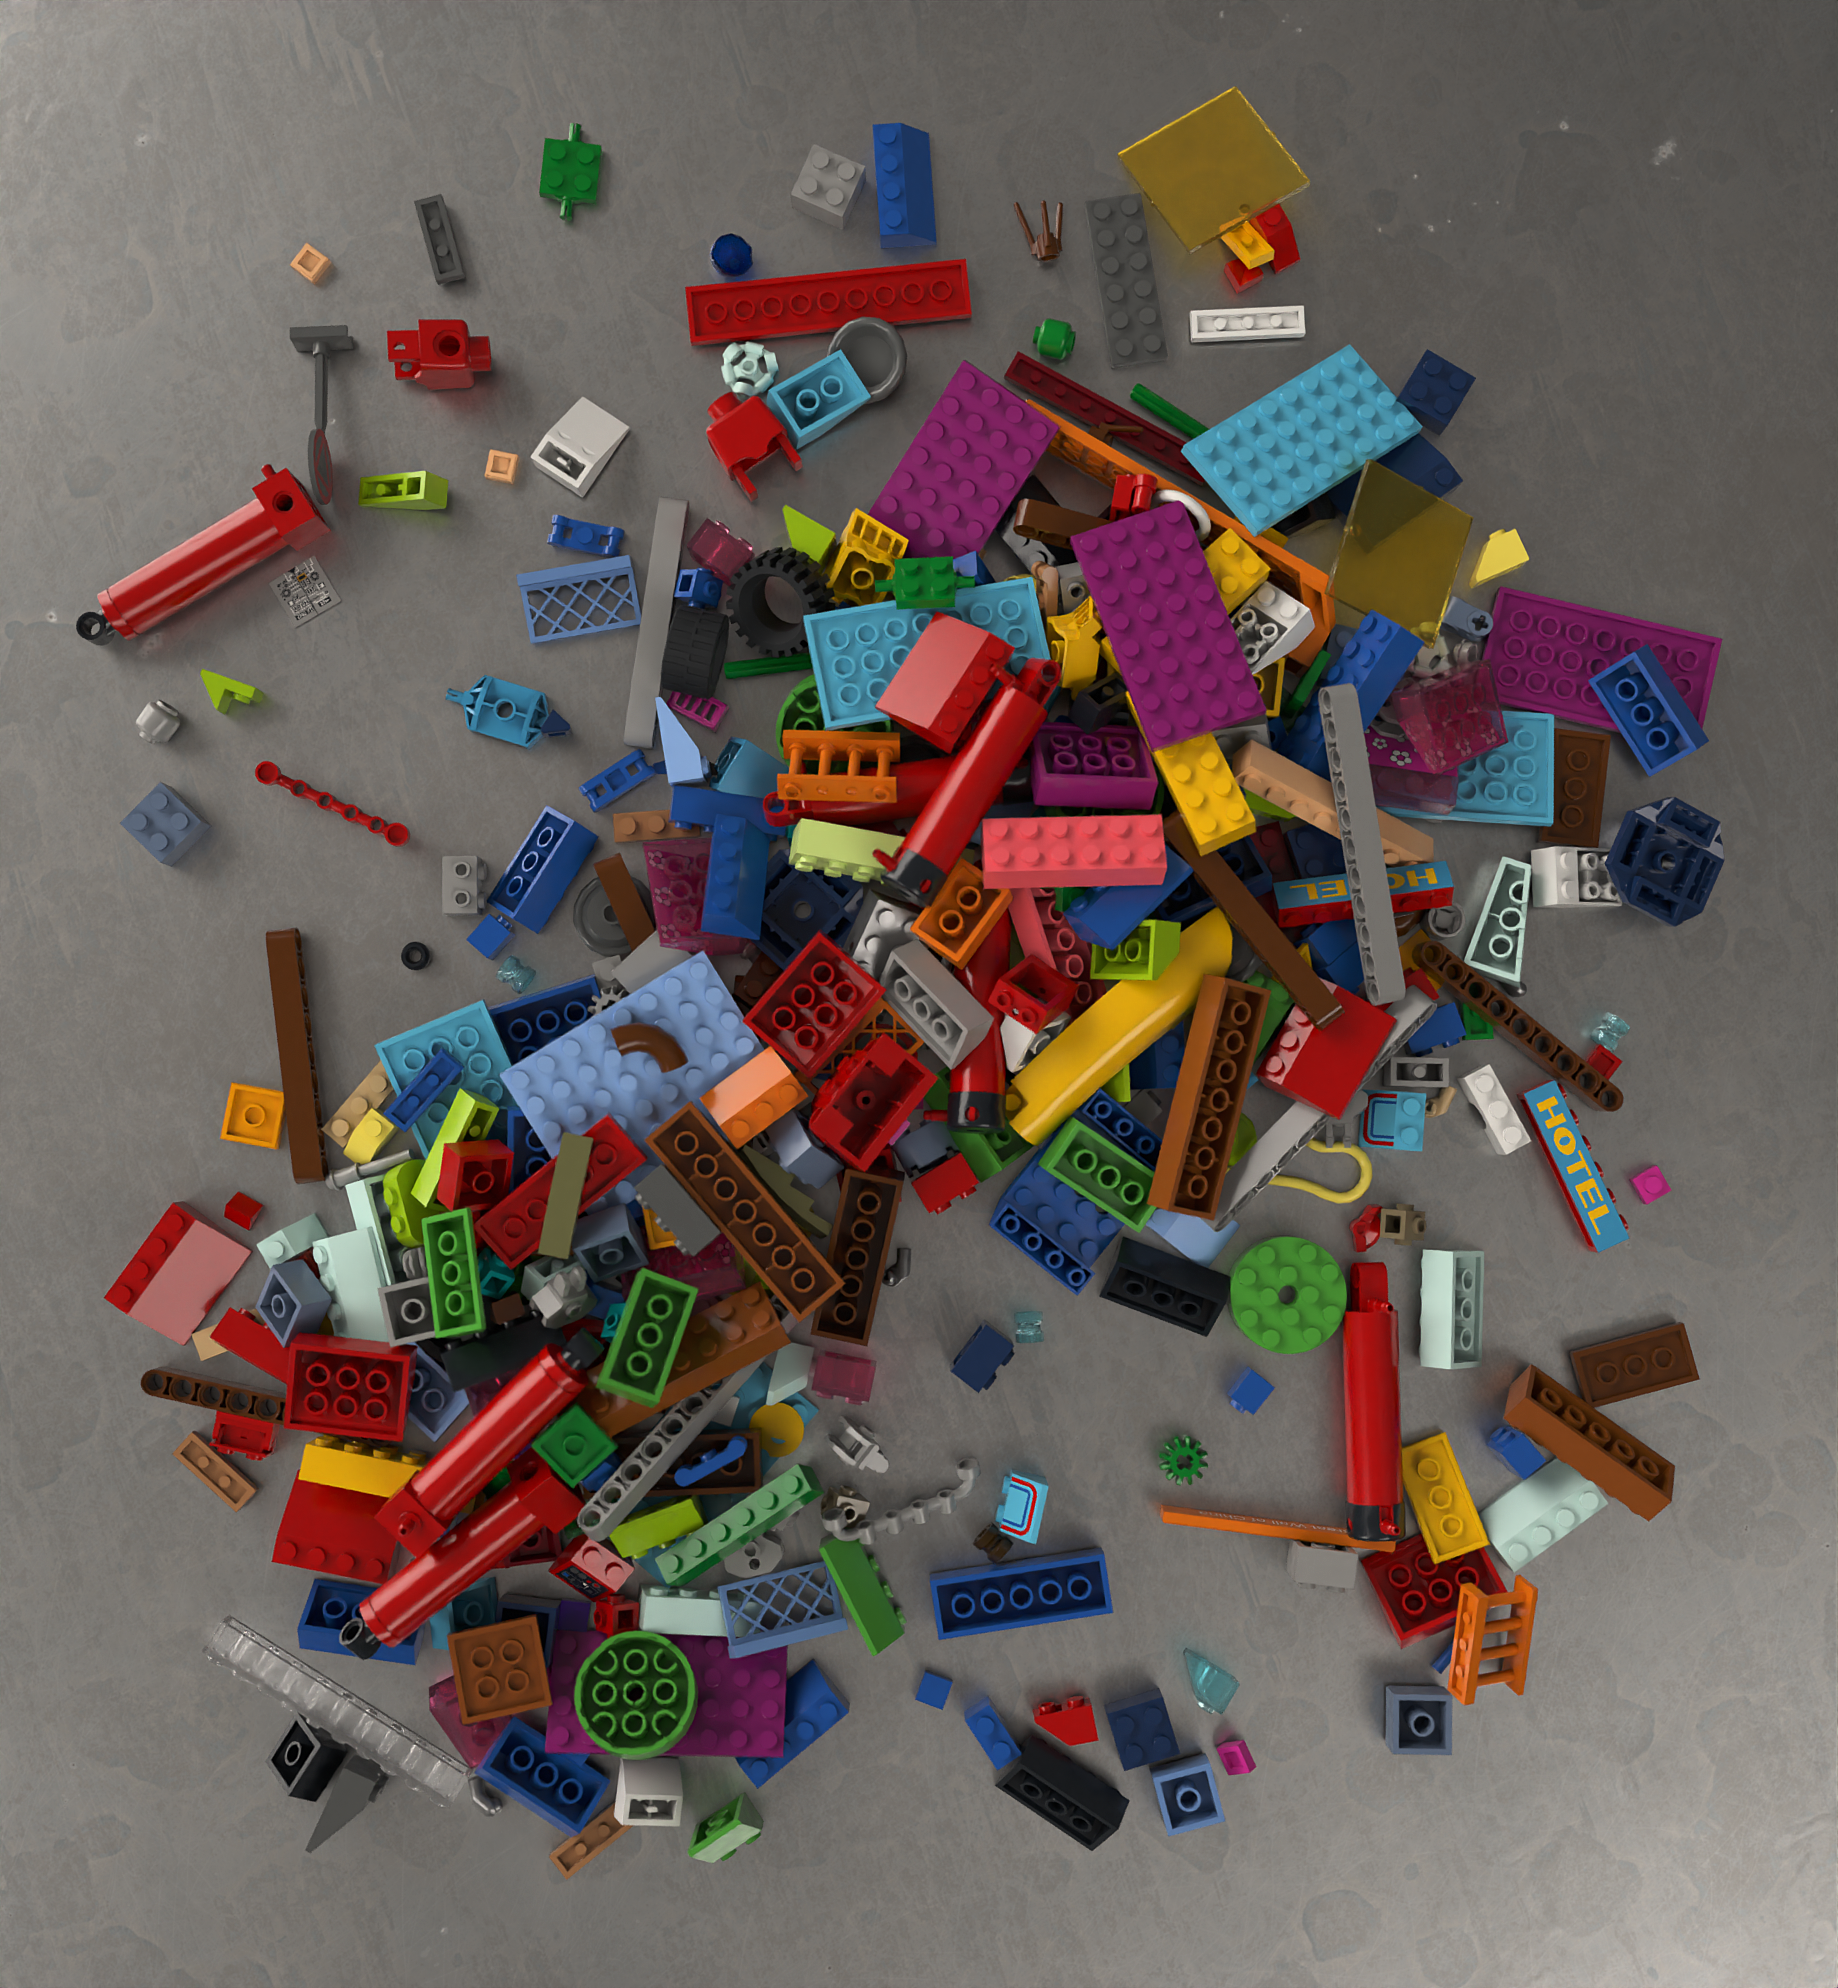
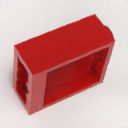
(1040, 980)

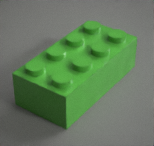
(1101, 1173)
(647, 1338)

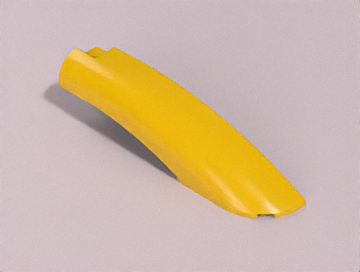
(1115, 1032)

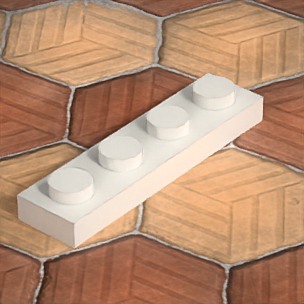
(1247, 323)

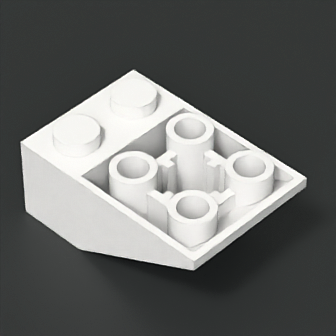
(579, 446)
(1270, 626)
(1572, 878)

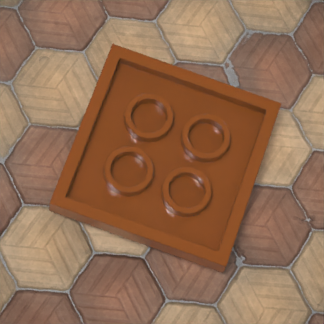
(499, 1669)

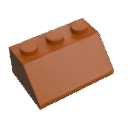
(961, 914)
(753, 1097)

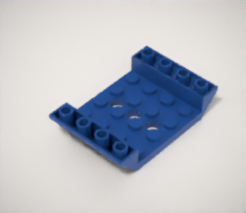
(1055, 1223)

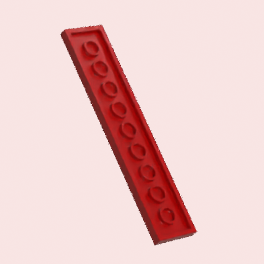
(827, 301)

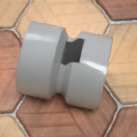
(1443, 922)

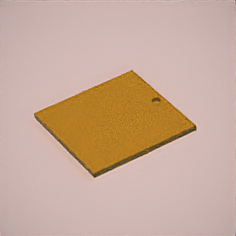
(1213, 170)
(1399, 552)

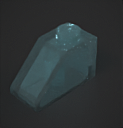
(1209, 1683)

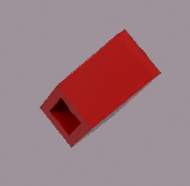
(1068, 1721)

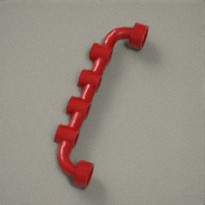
(270, 774)

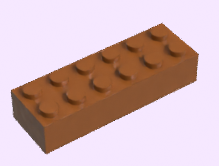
(1590, 1443)

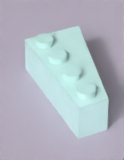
(1500, 932)
(691, 1611)

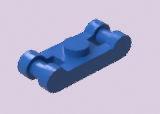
(585, 537)
(617, 780)
(711, 1461)

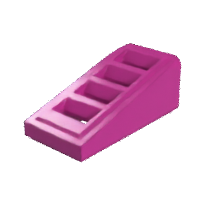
(712, 724)

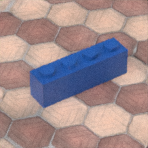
(701, 806)

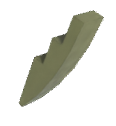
(778, 1184)
(565, 1195)

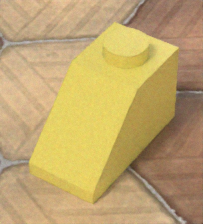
(1499, 556)
(370, 1137)

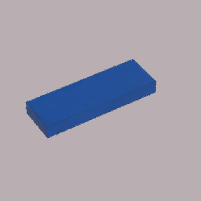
(423, 1089)

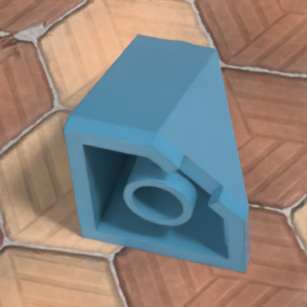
(746, 770)

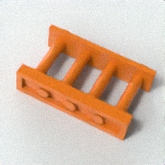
(839, 746)
(1469, 1635)

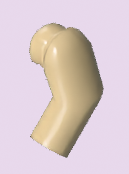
(1439, 1104)

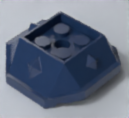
(1690, 856)
(832, 901)

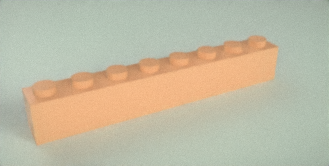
(1313, 801)

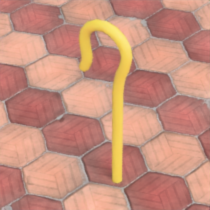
(1321, 1191)

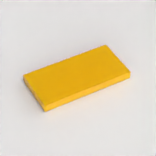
(1441, 1499)

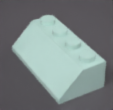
(372, 1211)
(351, 1275)
(1451, 1308)
(1539, 1512)

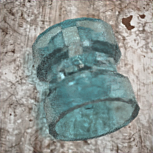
(515, 974)
(1610, 1031)
(1029, 1327)

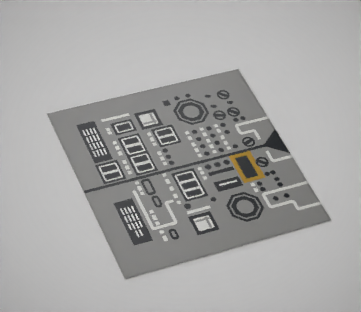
(304, 591)

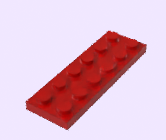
(517, 1221)

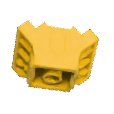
(862, 556)
(1075, 645)

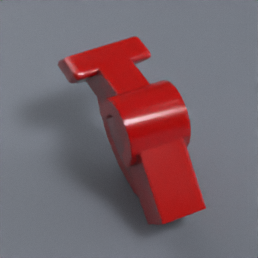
(1366, 1228)

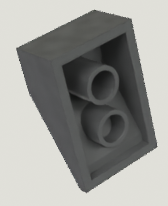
(356, 1786)

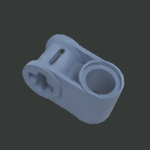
(1461, 620)

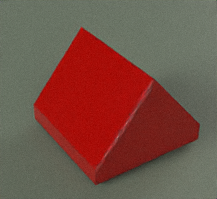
(243, 1210)

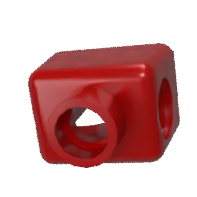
(439, 354)
(745, 437)

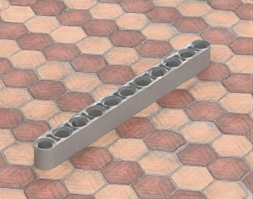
(1361, 843)
(1303, 1122)
(671, 1446)

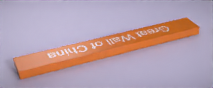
(1267, 1527)

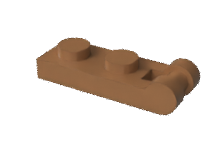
(1046, 589)

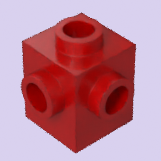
(616, 1615)

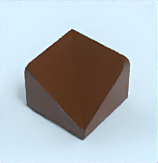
(507, 1308)

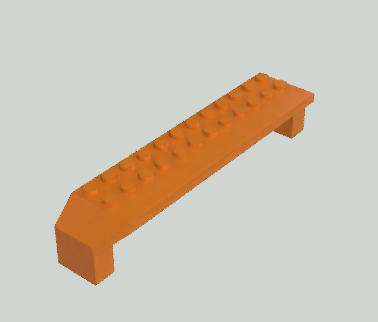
(1287, 571)

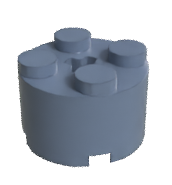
(924, 1147)

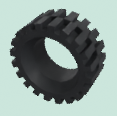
(752, 609)

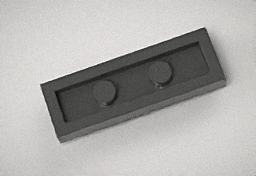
(439, 239)

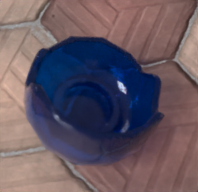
(731, 256)

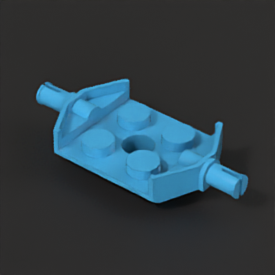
(482, 707)

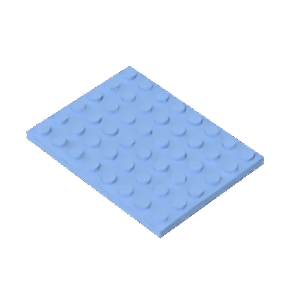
(585, 1077)

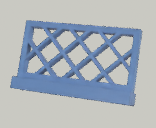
(577, 574)
(787, 1634)

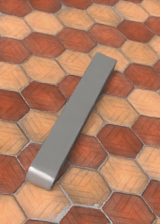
(656, 621)

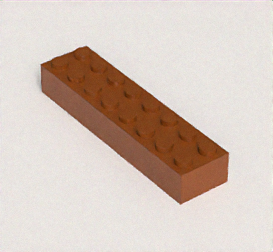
(1209, 1097)
(745, 1211)
(710, 1349)

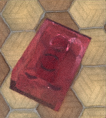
(469, 1739)

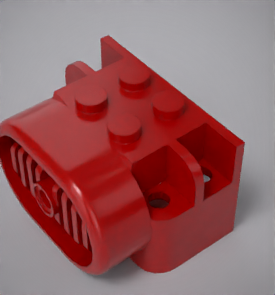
(890, 1089)

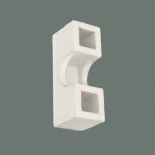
(1501, 1120)

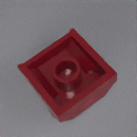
(539, 1548)

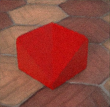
(1241, 276)

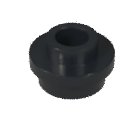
(409, 949)

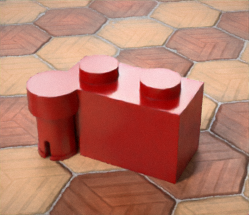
(1132, 495)

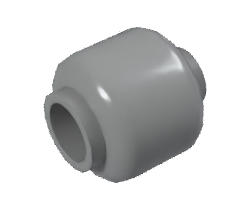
(158, 722)

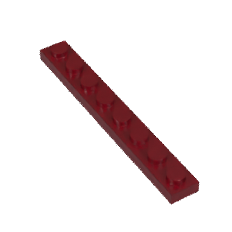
(1094, 409)

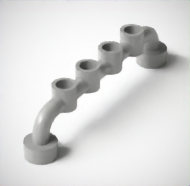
(892, 1520)

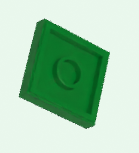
(1306, 684)
(574, 1445)

